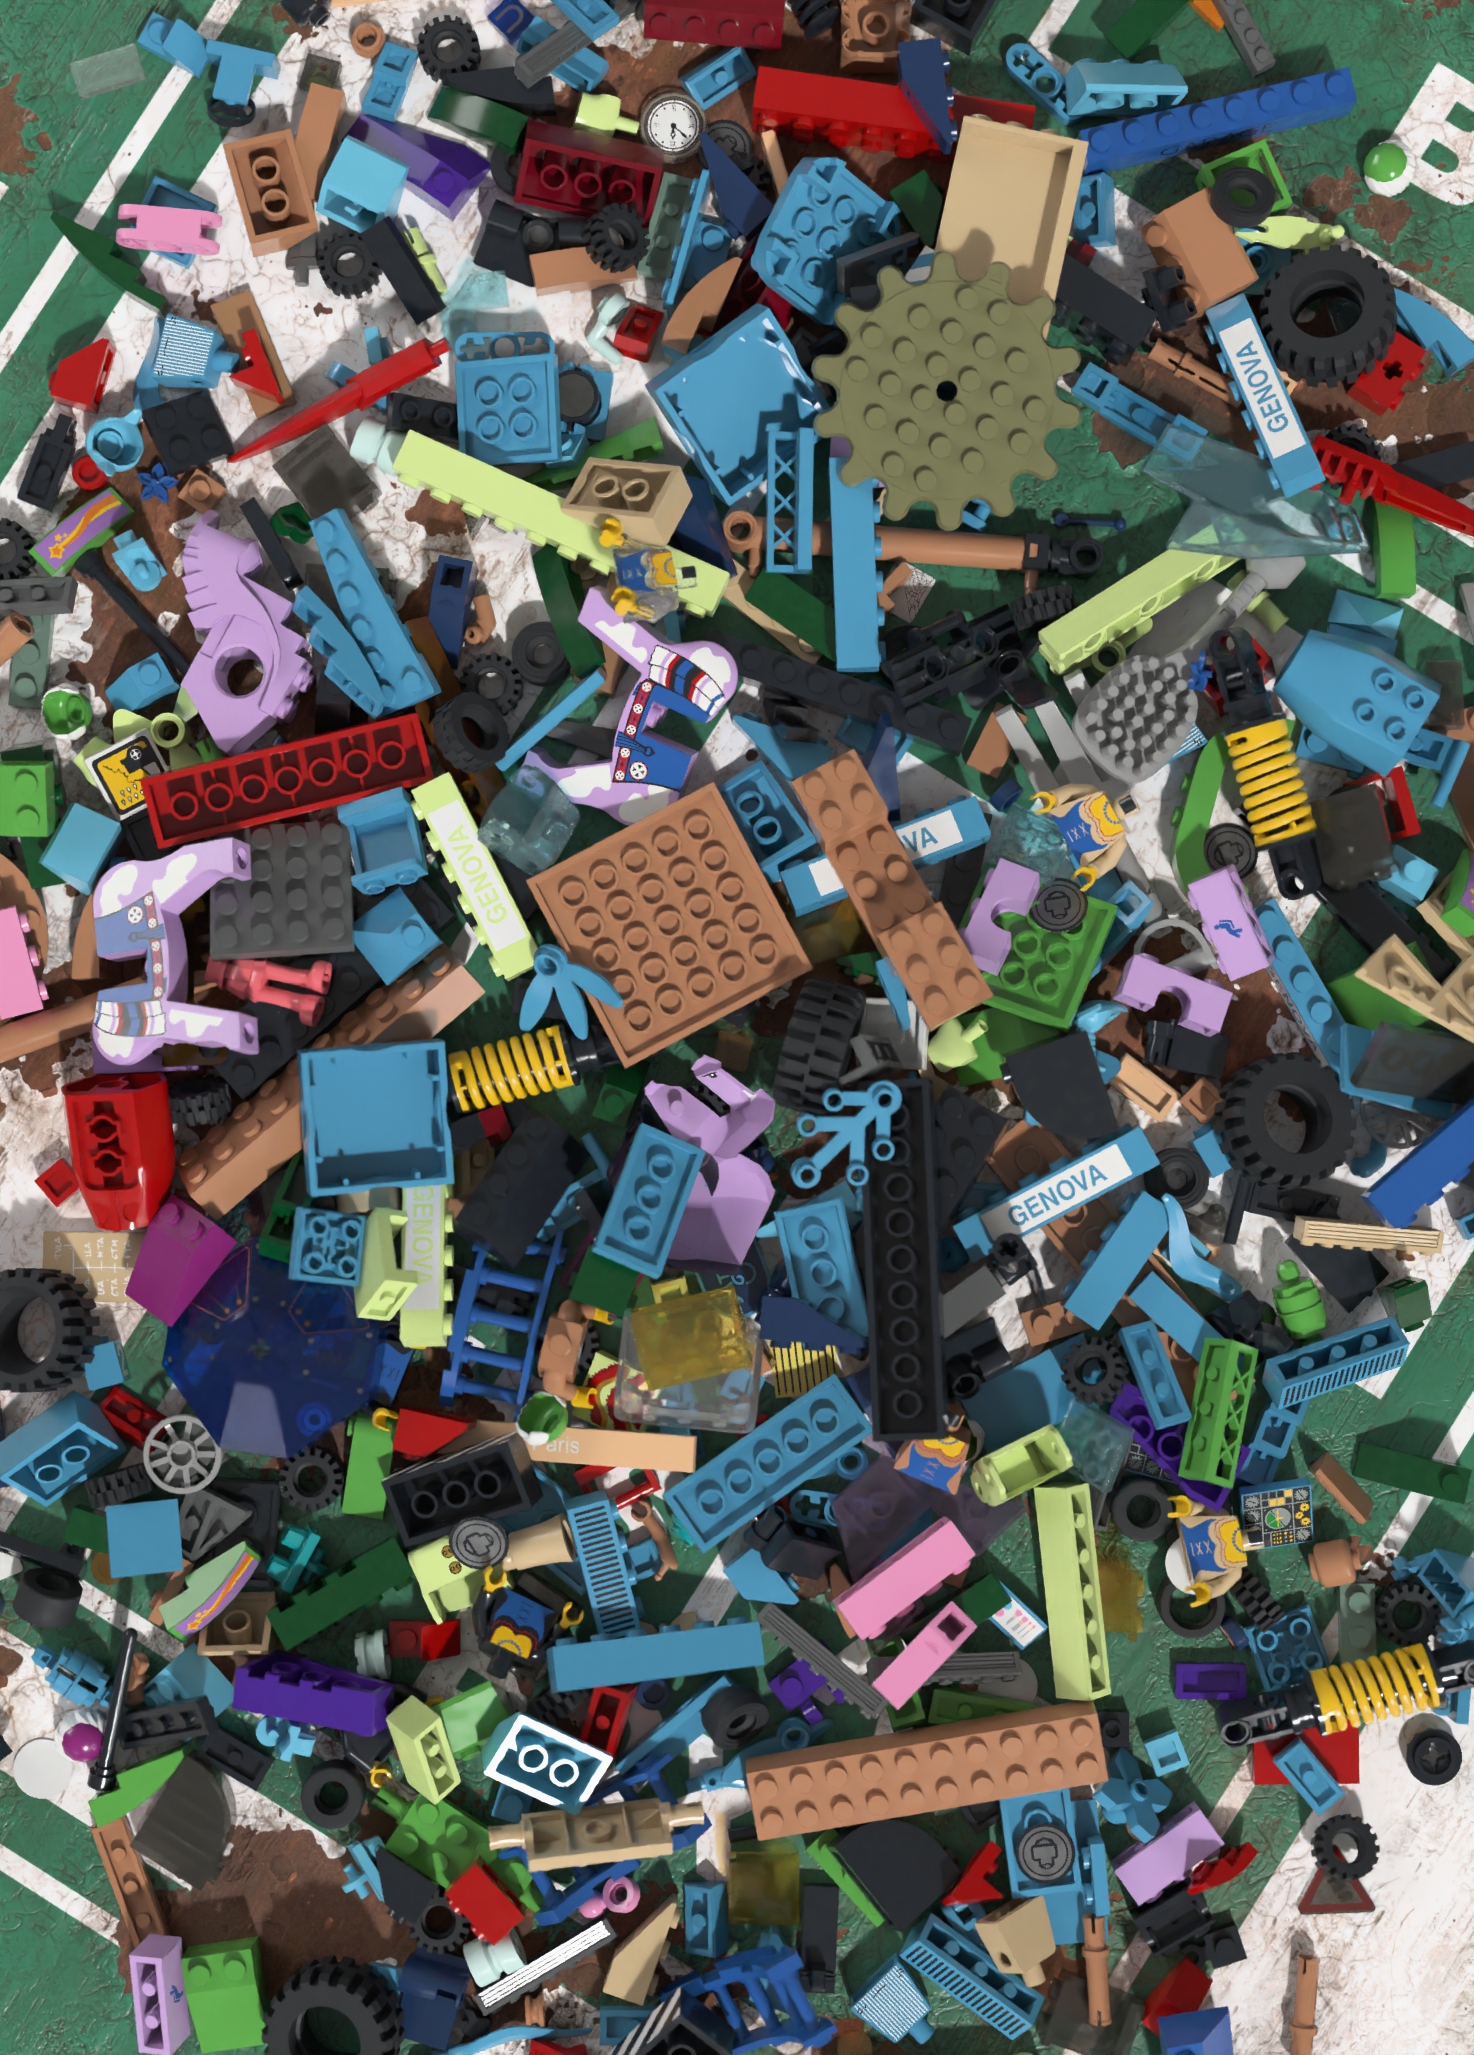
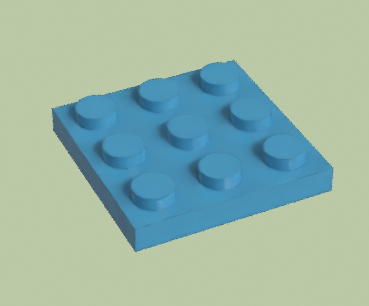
(509, 409)

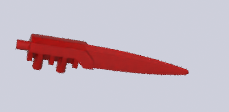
(360, 393)
(1387, 486)

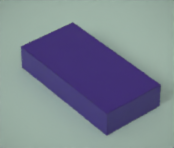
(1209, 1680)

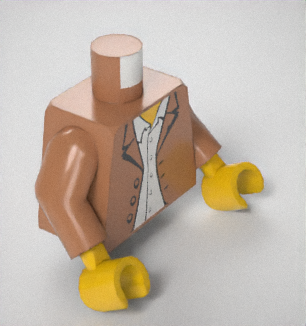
(563, 1350)

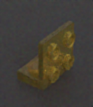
(1119, 1597)

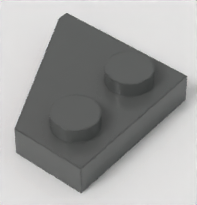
(207, 1520)

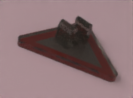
(1334, 1897)

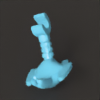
(1094, 1016)

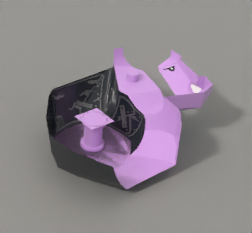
(728, 1212)

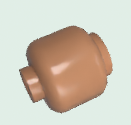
(1334, 1563)

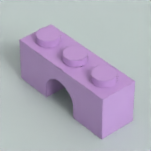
(1007, 890)
(1202, 1002)

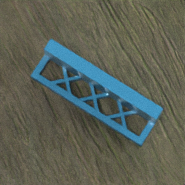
(803, 501)
(677, 1728)

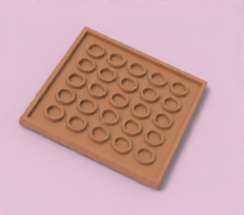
(672, 923)

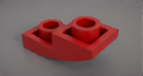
(1226, 1867)

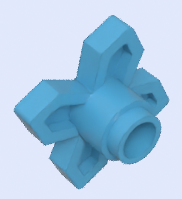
(1130, 1798)

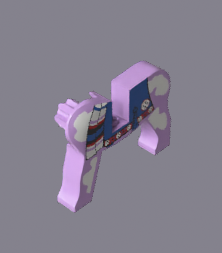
(645, 766)
(139, 918)

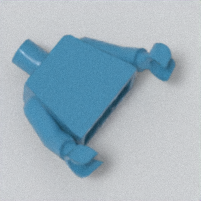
(1451, 1582)

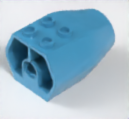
(1356, 697)

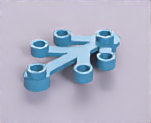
(850, 1130)

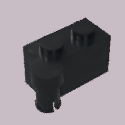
(1185, 1050)
(792, 1543)

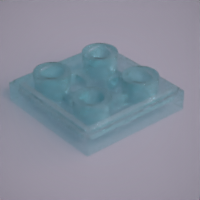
(1030, 842)
(1095, 1444)

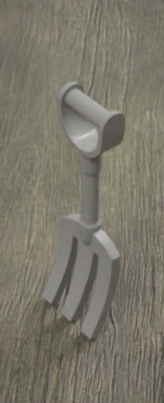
(1081, 771)

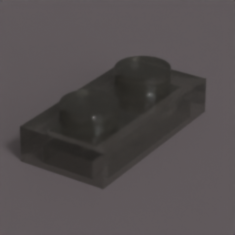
(1449, 708)

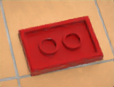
(1335, 1752)

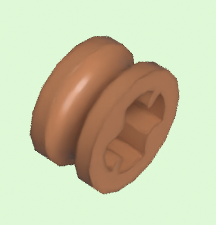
(535, 2010)

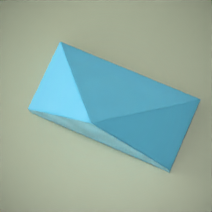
(1365, 614)

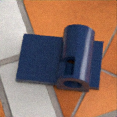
(432, 1994)

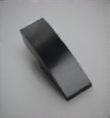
(505, 89)

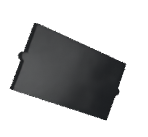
(1344, 1273)

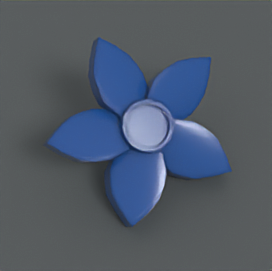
(156, 484)
(1200, 673)

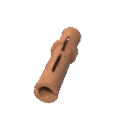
(1184, 365)
(1096, 1967)
(1303, 2023)

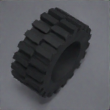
(72, 1329)

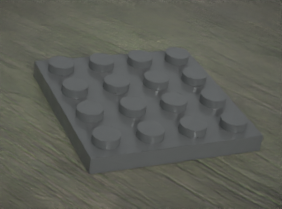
(295, 895)

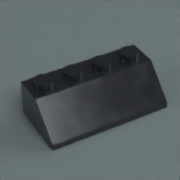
(521, 1188)

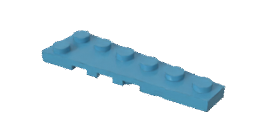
(371, 616)

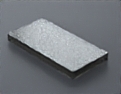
(1417, 1063)

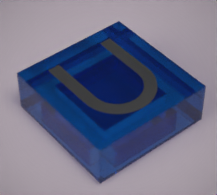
(510, 20)

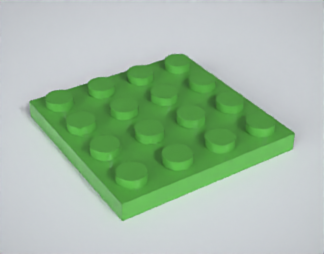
(1046, 969)

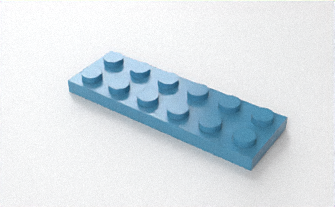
(768, 1463)

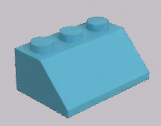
(1122, 88)
(544, 1762)

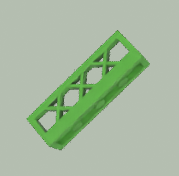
(1213, 1410)

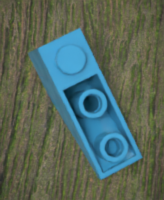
(788, 757)

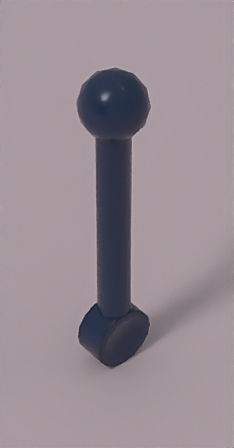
(1062, 520)

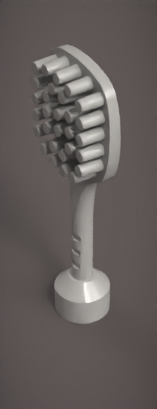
(1144, 705)

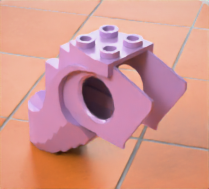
(239, 624)

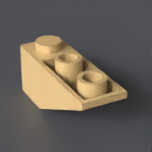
(636, 1957)

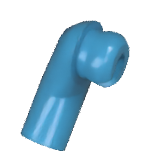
(1370, 1162)

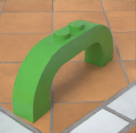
(1195, 813)

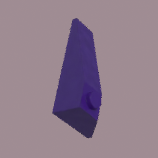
(439, 170)
(1167, 1445)

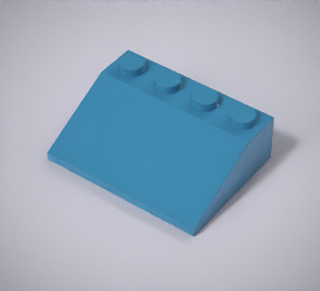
(767, 821)

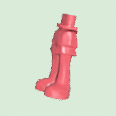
(251, 979)

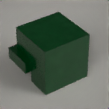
(604, 1284)

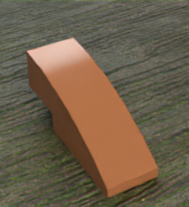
(318, 133)
(573, 271)
(700, 306)
(85, 960)

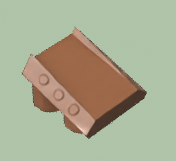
(872, 34)

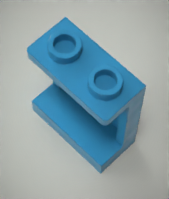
(384, 841)

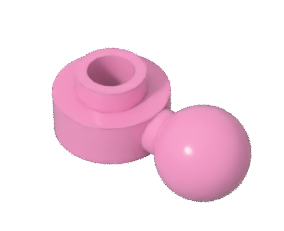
(612, 1898)

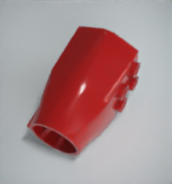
(121, 1145)

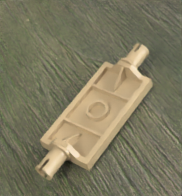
(597, 1833)

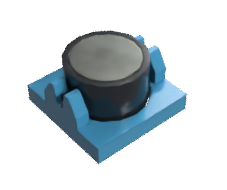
(582, 397)

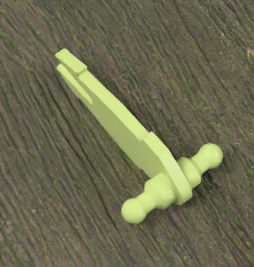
(1294, 234)

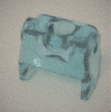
(529, 821)

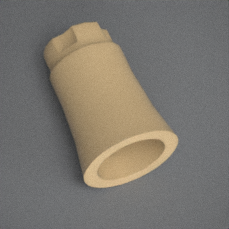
(540, 1545)

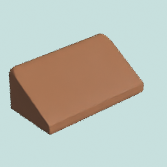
(1342, 1487)

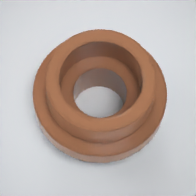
(364, 31)

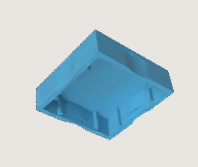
(731, 395)
(374, 1116)

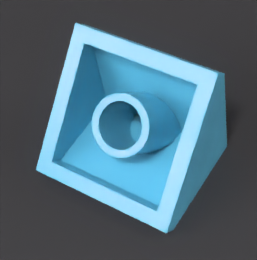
(82, 847)

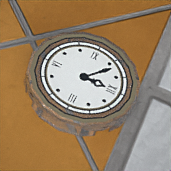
(673, 124)

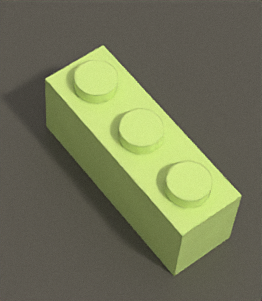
(423, 1749)

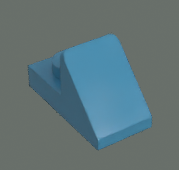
(175, 43)

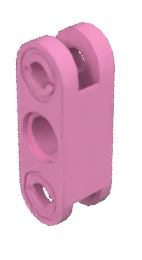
(168, 229)

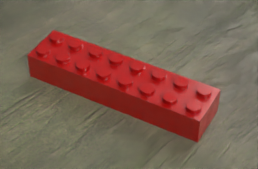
(861, 113)
(286, 779)

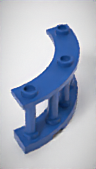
(471, 1312)
(560, 1903)
(746, 1967)

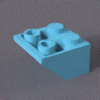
(362, 186)
(189, 1678)

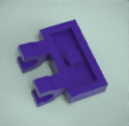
(796, 1685)

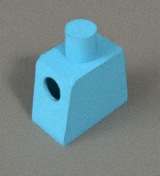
(1412, 881)

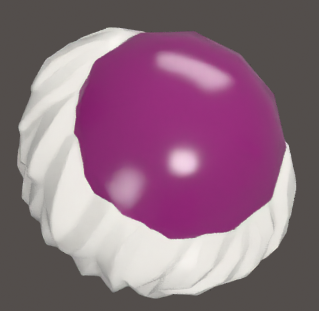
(80, 1735)

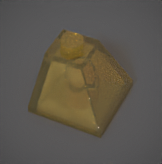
(829, 931)
(764, 1888)

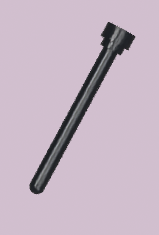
(92, 566)
(103, 1773)

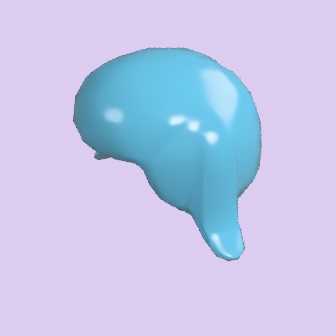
(115, 442)

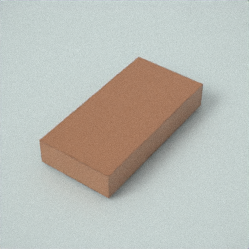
(992, 747)

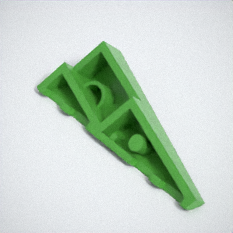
(633, 444)

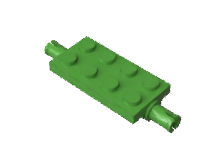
(446, 1840)

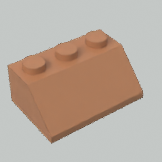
(271, 191)
(1204, 247)

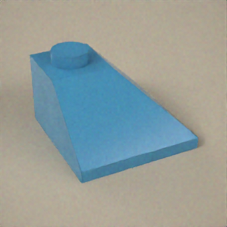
(394, 936)

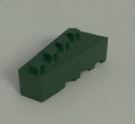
(34, 846)
(341, 1591)

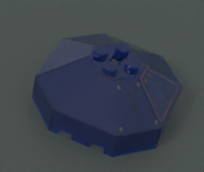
(318, 1365)

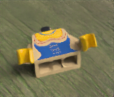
(1090, 825)
(1212, 1547)

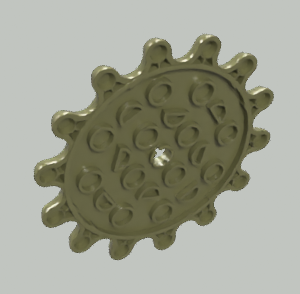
(933, 336)

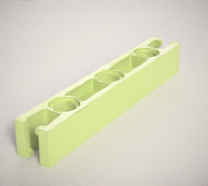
(1126, 605)

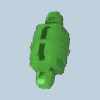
(1299, 1304)

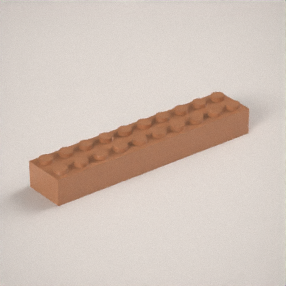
(269, 1125)
(926, 1769)

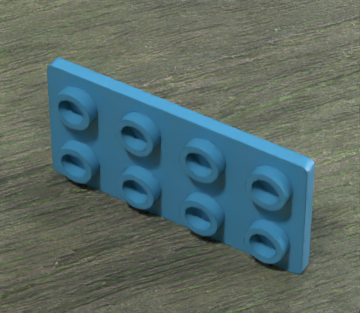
(702, 247)
(1353, 1044)
(1067, 1908)

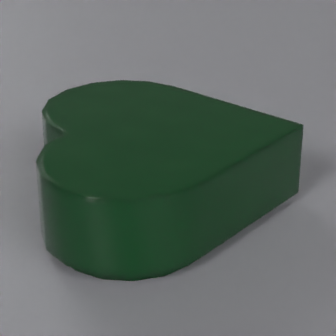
(292, 522)

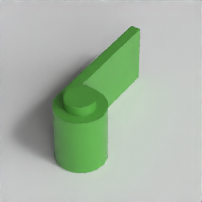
(368, 1465)

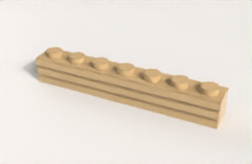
(1367, 1235)

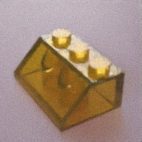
(692, 1338)

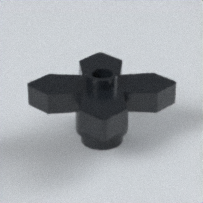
(1251, 1324)

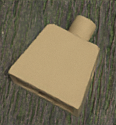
(1019, 1937)

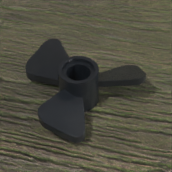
(1014, 674)

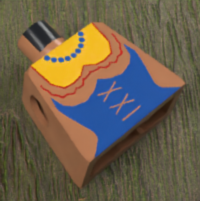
(937, 1461)

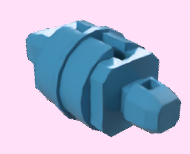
(70, 1686)

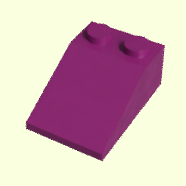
(176, 1259)

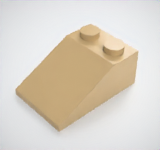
(639, 495)

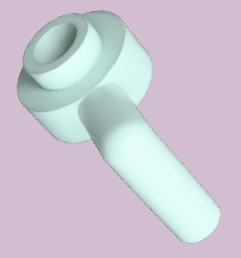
(611, 311)

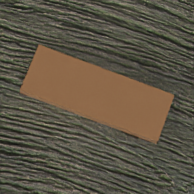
(238, 316)

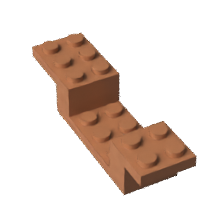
(888, 892)

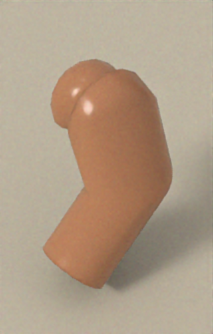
(484, 622)

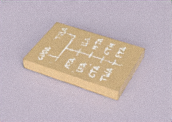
(96, 1259)

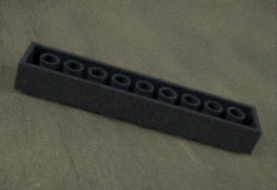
(905, 1272)

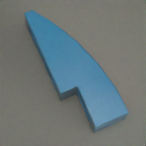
(1433, 332)

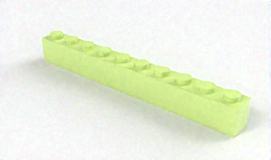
(532, 511)

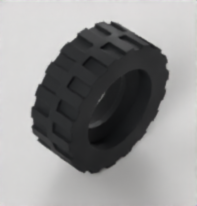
(453, 740)

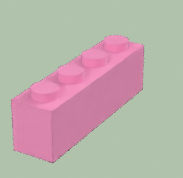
(904, 1578)

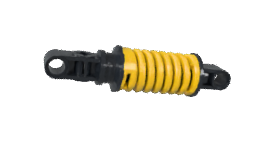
(1265, 766)
(550, 1061)
(1353, 1690)

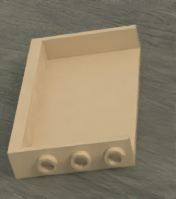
(1012, 203)

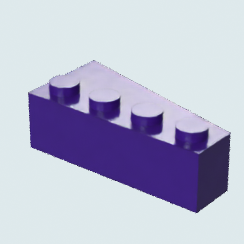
(313, 1693)

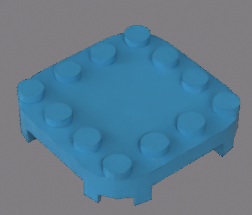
(814, 222)

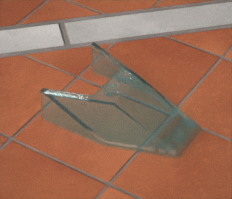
(1240, 510)

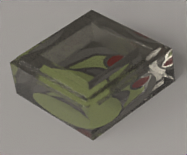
(320, 71)

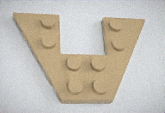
(1403, 977)

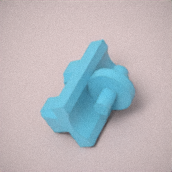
(138, 561)
(285, 1736)
(364, 1857)

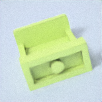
(381, 1284)

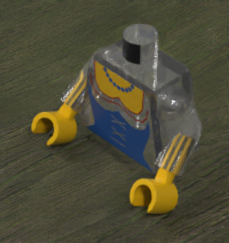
(644, 576)

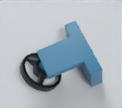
(235, 80)

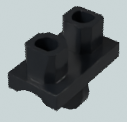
(1162, 298)

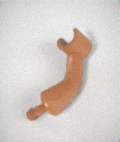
(661, 1538)

